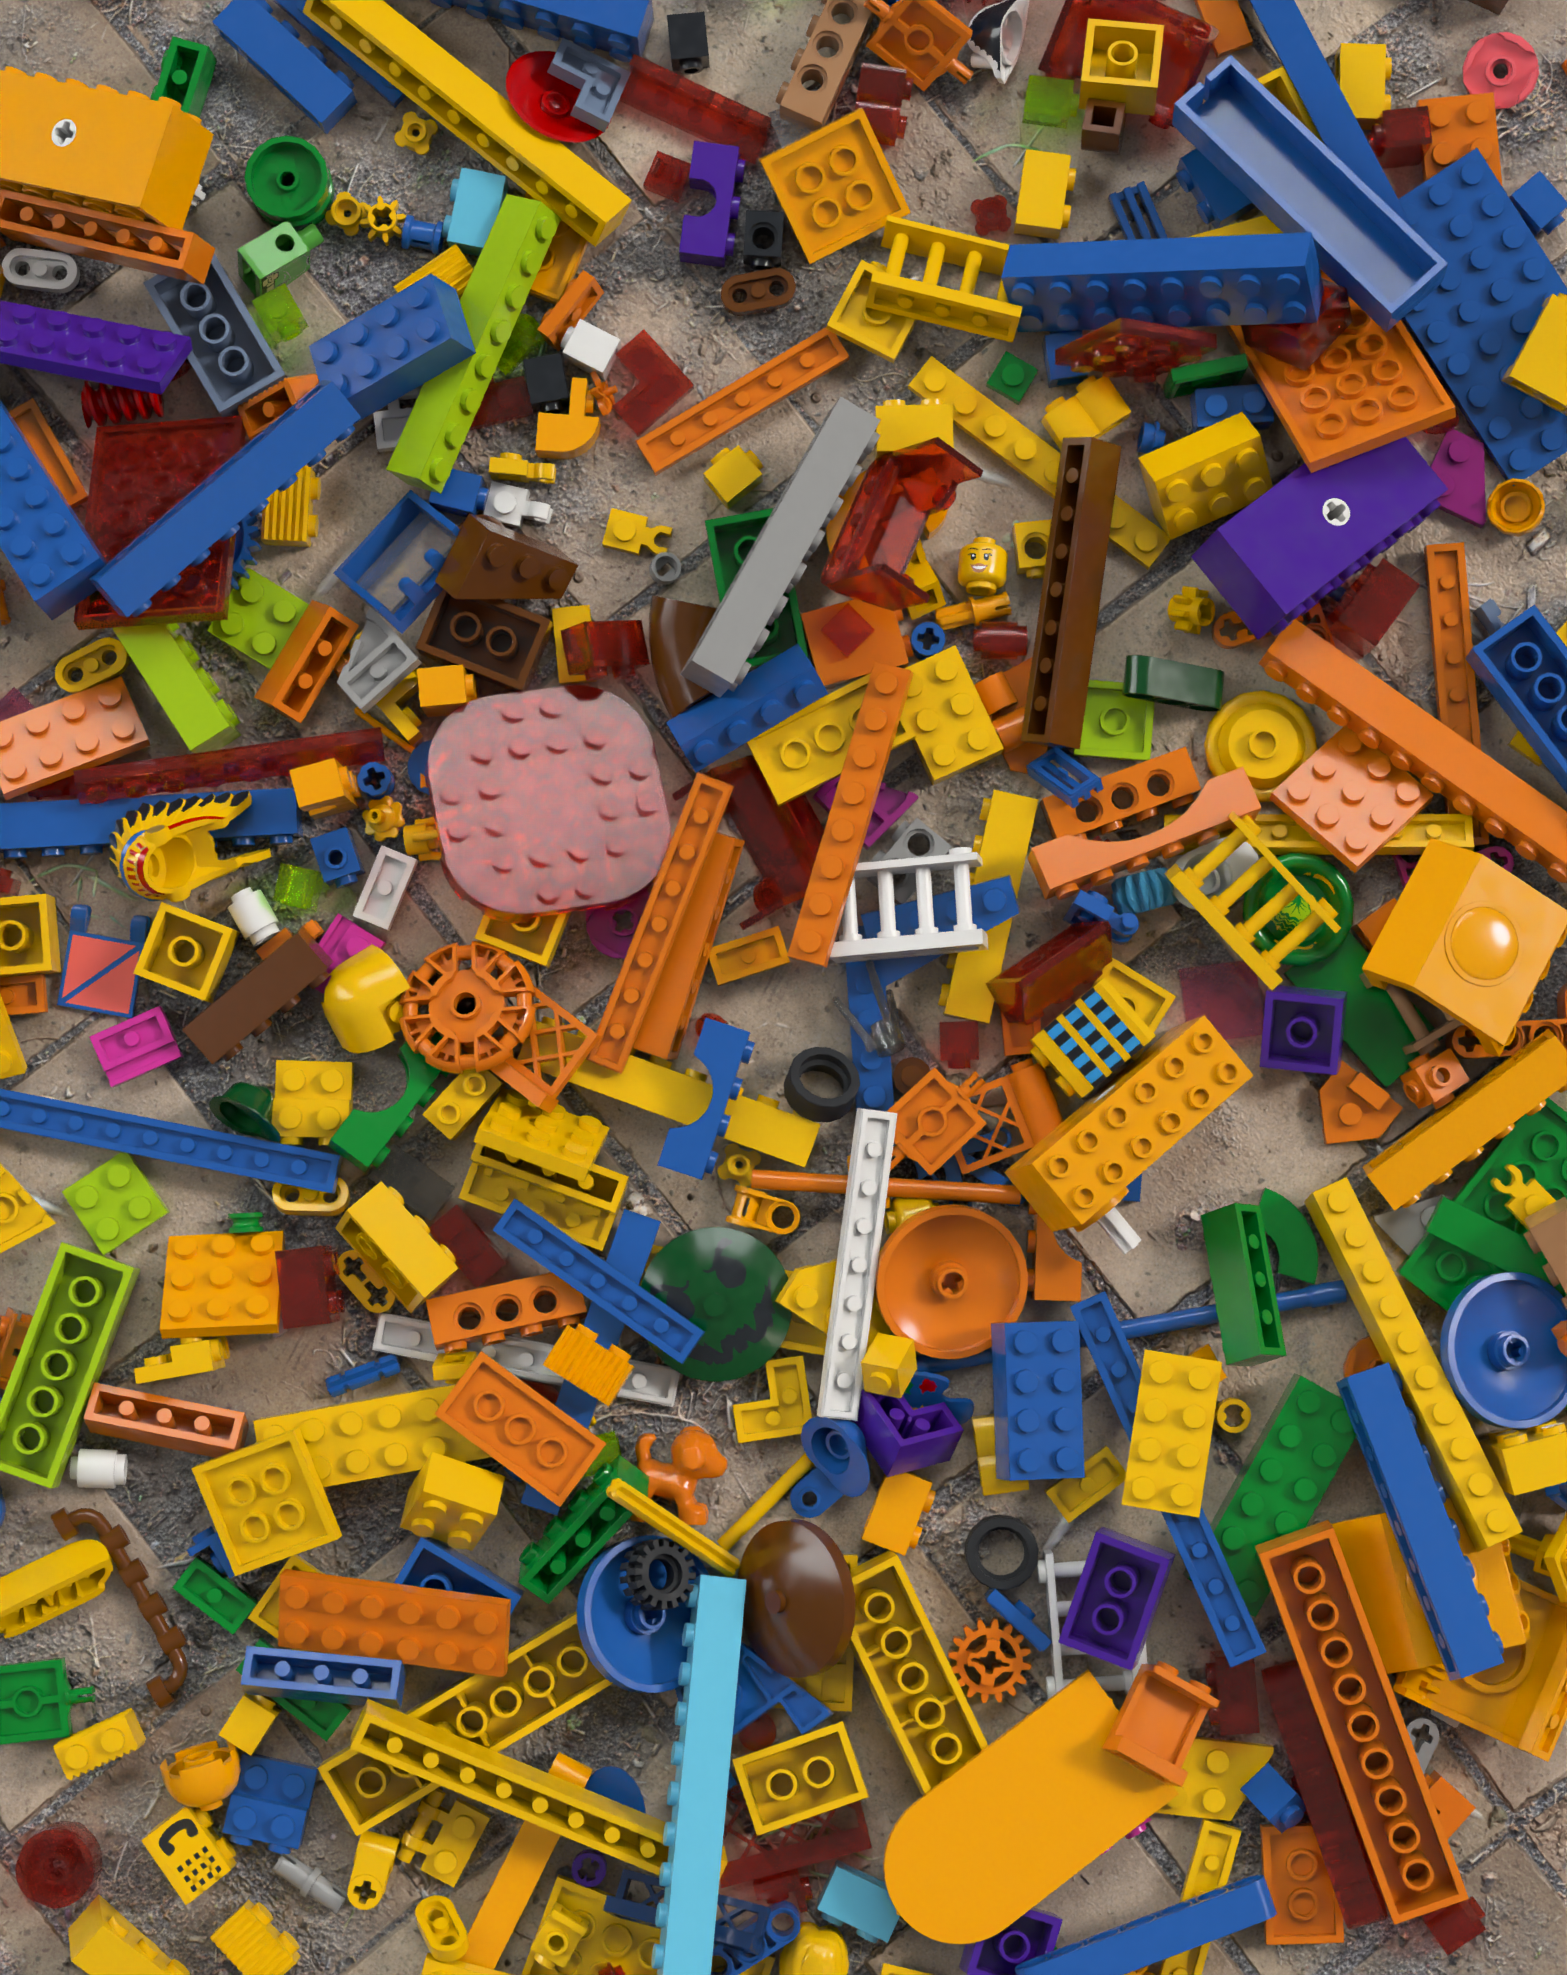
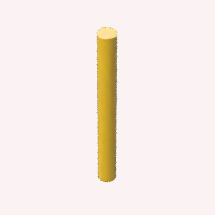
(765, 1502)

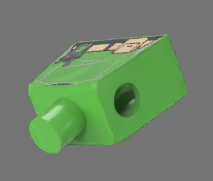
(277, 257)

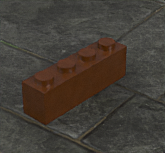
(258, 996)

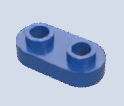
(819, 1484)

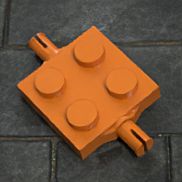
(919, 38)
(935, 1120)

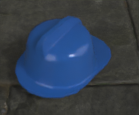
(839, 1452)

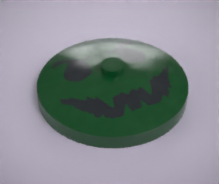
(728, 1290)

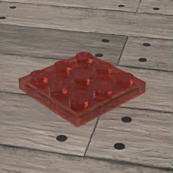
(1135, 349)

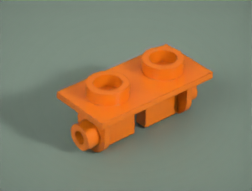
(11, 1337)

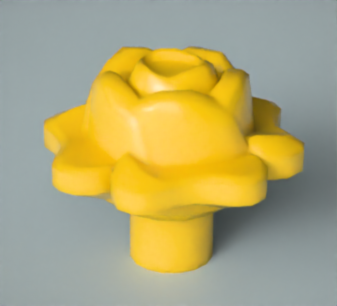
(383, 818)

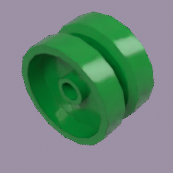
(287, 161)

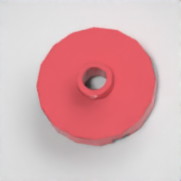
(1509, 51)

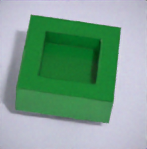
(1012, 377)

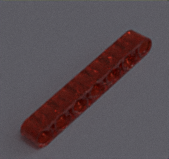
(1324, 1797)

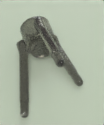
(887, 1033)

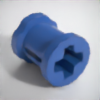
(422, 235)
(937, 636)
(365, 777)

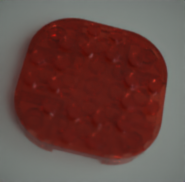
(547, 802)

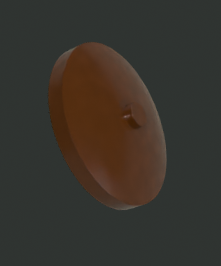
(797, 1598)

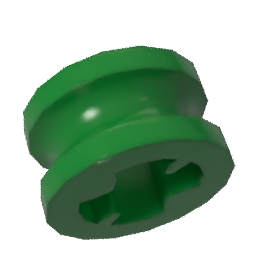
(245, 1222)

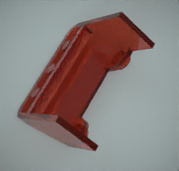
(889, 519)
(779, 838)

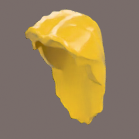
(815, 1952)

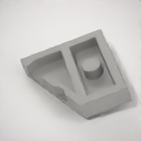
(376, 663)

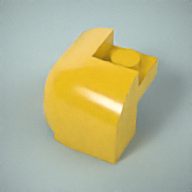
(365, 1000)

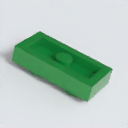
(215, 1595)

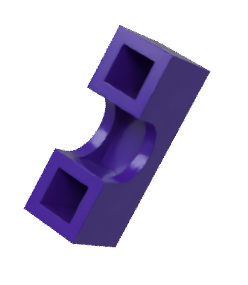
(707, 237)

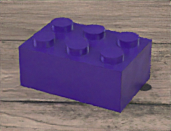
(1116, 1598)

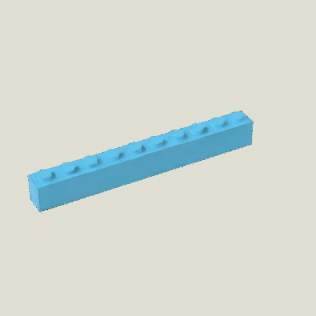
(701, 1777)

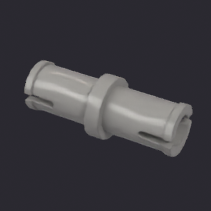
(310, 1882)

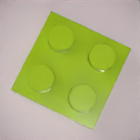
(259, 618)
(1115, 724)
(115, 1202)

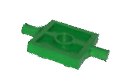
(37, 1700)

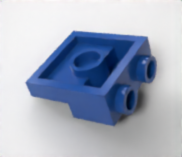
(271, 1803)

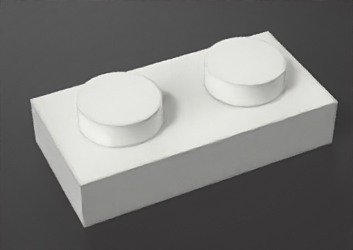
(385, 888)

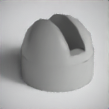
(659, 562)

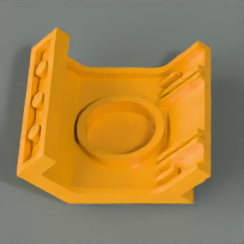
(1469, 941)
(1392, 1601)
(1516, 1700)

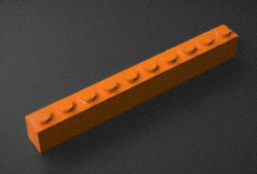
(1420, 745)

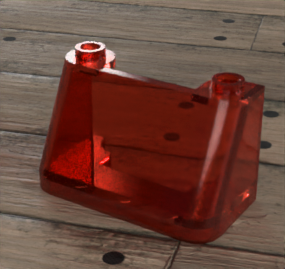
(1183, 53)

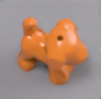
(693, 1459)

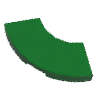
(1291, 1237)

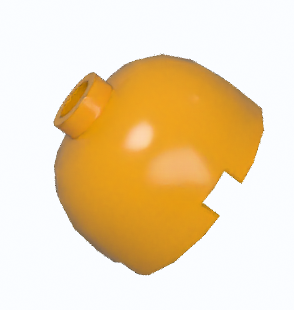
(202, 1775)

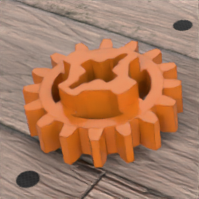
(1008, 1662)

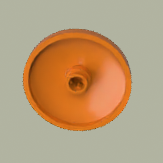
(949, 1279)

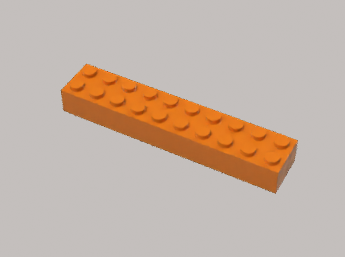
(1361, 1722)

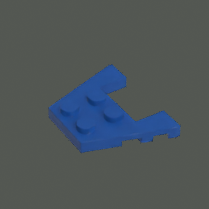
(761, 1690)

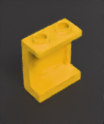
(1542, 362)

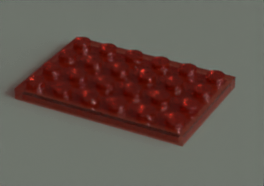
(137, 480)

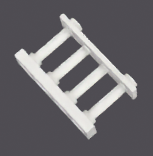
(927, 938)
(1047, 1572)

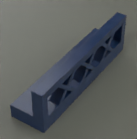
(724, 1936)

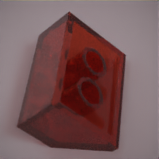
(1052, 971)

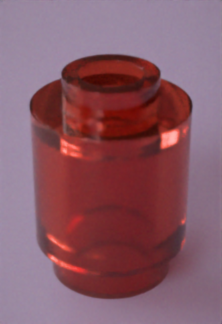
(1000, 640)

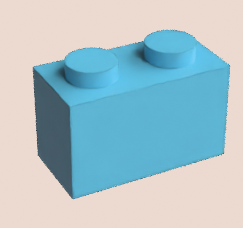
(476, 205)
(858, 1901)

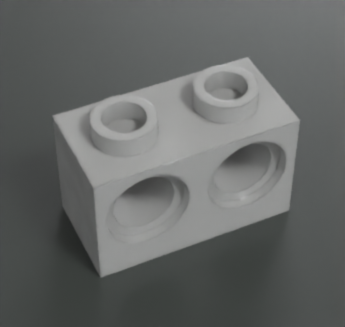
(900, 850)

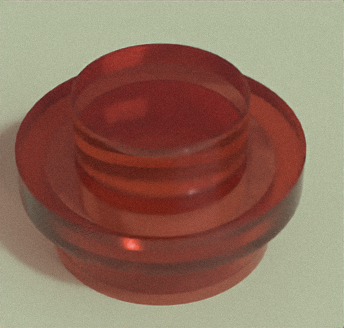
(759, 1734)

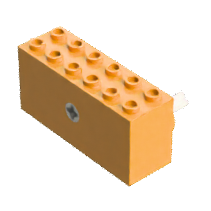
(100, 148)
(1125, 1127)

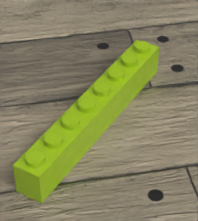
(491, 311)

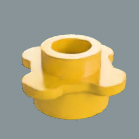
(420, 143)
(343, 203)
(733, 1155)

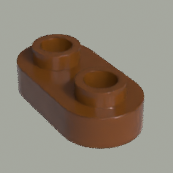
(757, 289)

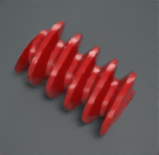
(118, 401)

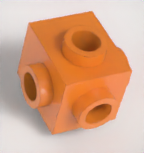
(1433, 1079)

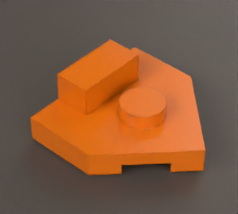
(1354, 1107)

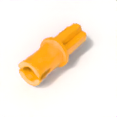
(973, 611)

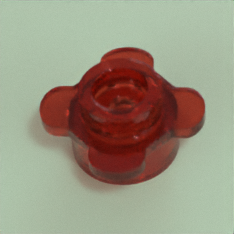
(997, 206)

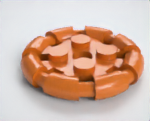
(471, 1028)

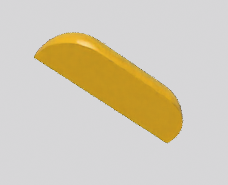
(52, 1585)

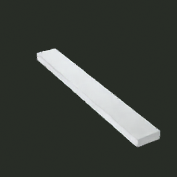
(857, 1264)
(519, 1356)

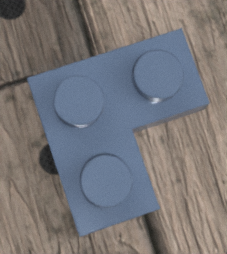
(596, 77)

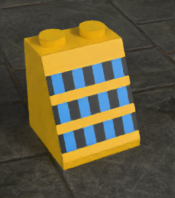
(1090, 1039)

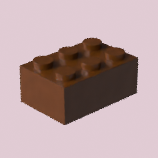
(487, 637)

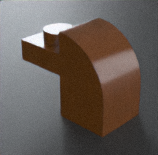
(1103, 126)

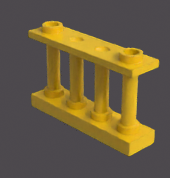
(936, 303)
(1242, 935)

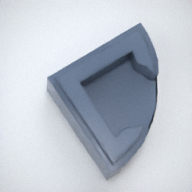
(1488, 616)

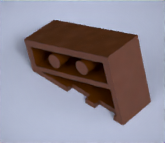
(503, 564)

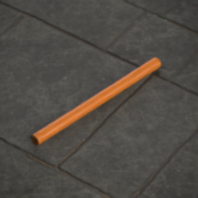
(896, 1187)

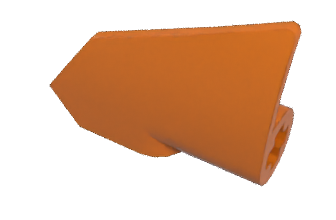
(1005, 702)

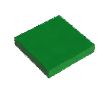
(1207, 374)

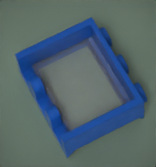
(400, 561)

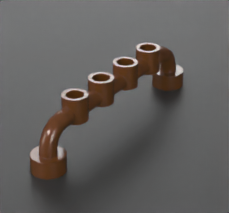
(133, 1575)

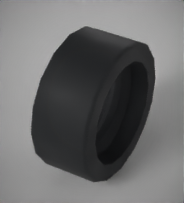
(813, 1106)
(1010, 1580)

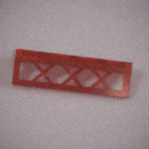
(695, 109)

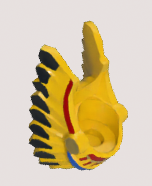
(169, 849)

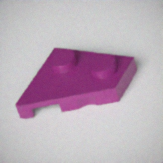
(1462, 470)

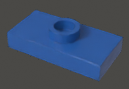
(1019, 1616)

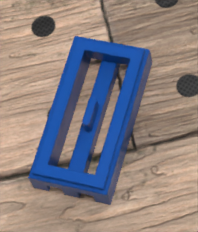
(1128, 195)
(1057, 779)

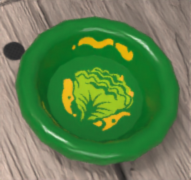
(1320, 881)

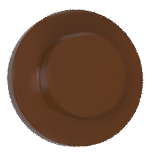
(908, 1073)

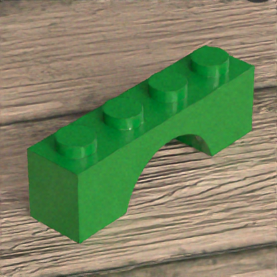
(365, 1134)

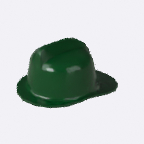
(246, 1110)

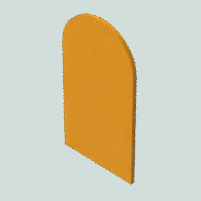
(1017, 1820)

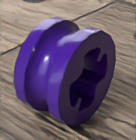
(578, 1864)

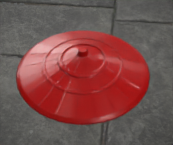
(545, 99)

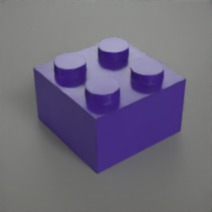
(1303, 1029)
(1023, 1940)

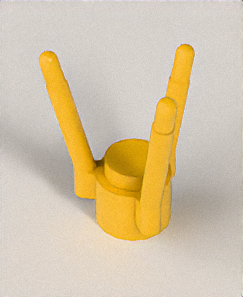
(421, 839)

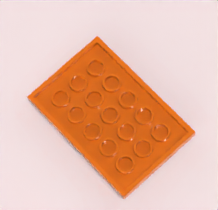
(1355, 395)

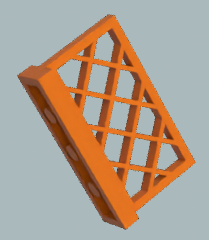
(531, 1083)

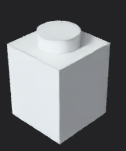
(590, 348)

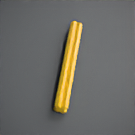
(672, 1527)

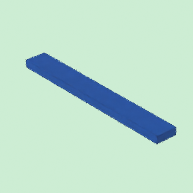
(629, 1256)

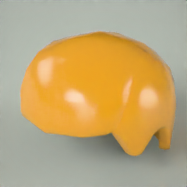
(1516, 508)

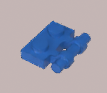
(1095, 907)

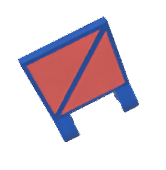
(100, 967)

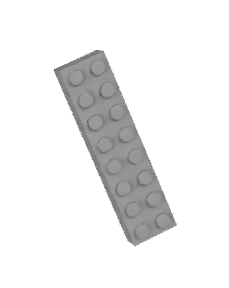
(784, 541)

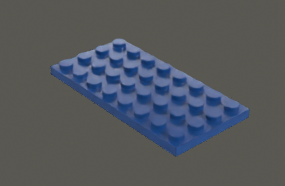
(1485, 310)

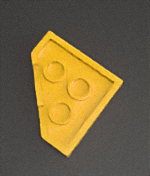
(810, 1297)

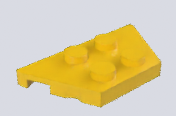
(1215, 1777)

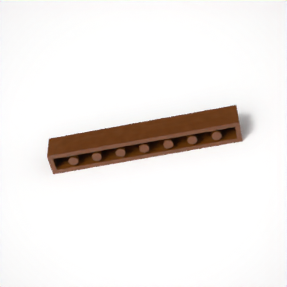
(1071, 592)

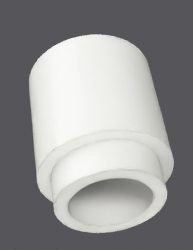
(253, 916)
(99, 1468)

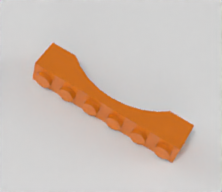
(1074, 862)

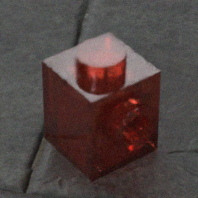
(958, 1043)

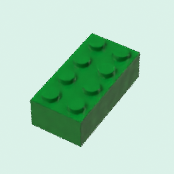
(729, 544)

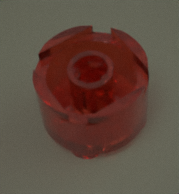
(53, 1885)

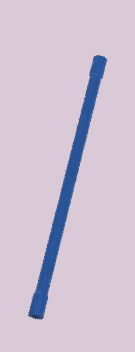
(1311, 1296)

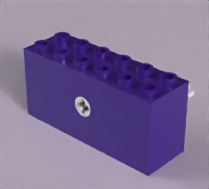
(1317, 533)

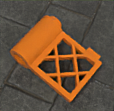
(1031, 1105)

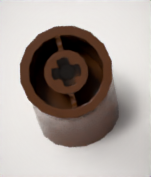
(673, 635)

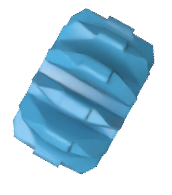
(1143, 891)

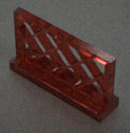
(794, 1855)

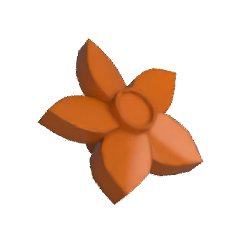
(603, 394)

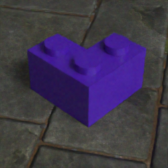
(906, 1437)

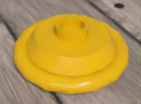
(1262, 735)

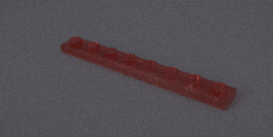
(225, 765)

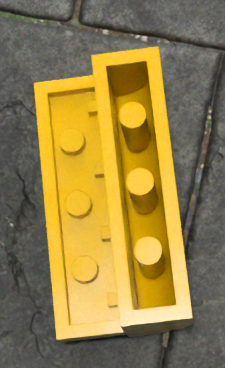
(575, 1207)

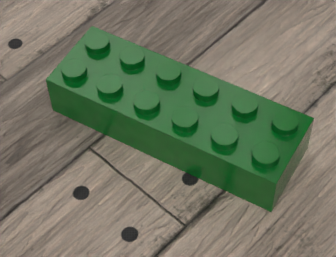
(1281, 1481)

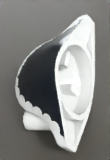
(998, 36)

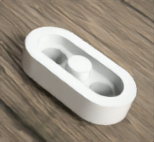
(42, 270)

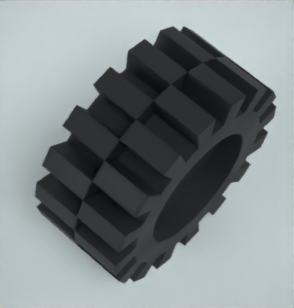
(638, 1574)

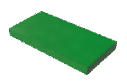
(1372, 1021)

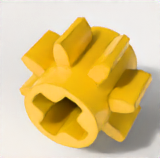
(384, 231)
(1191, 610)

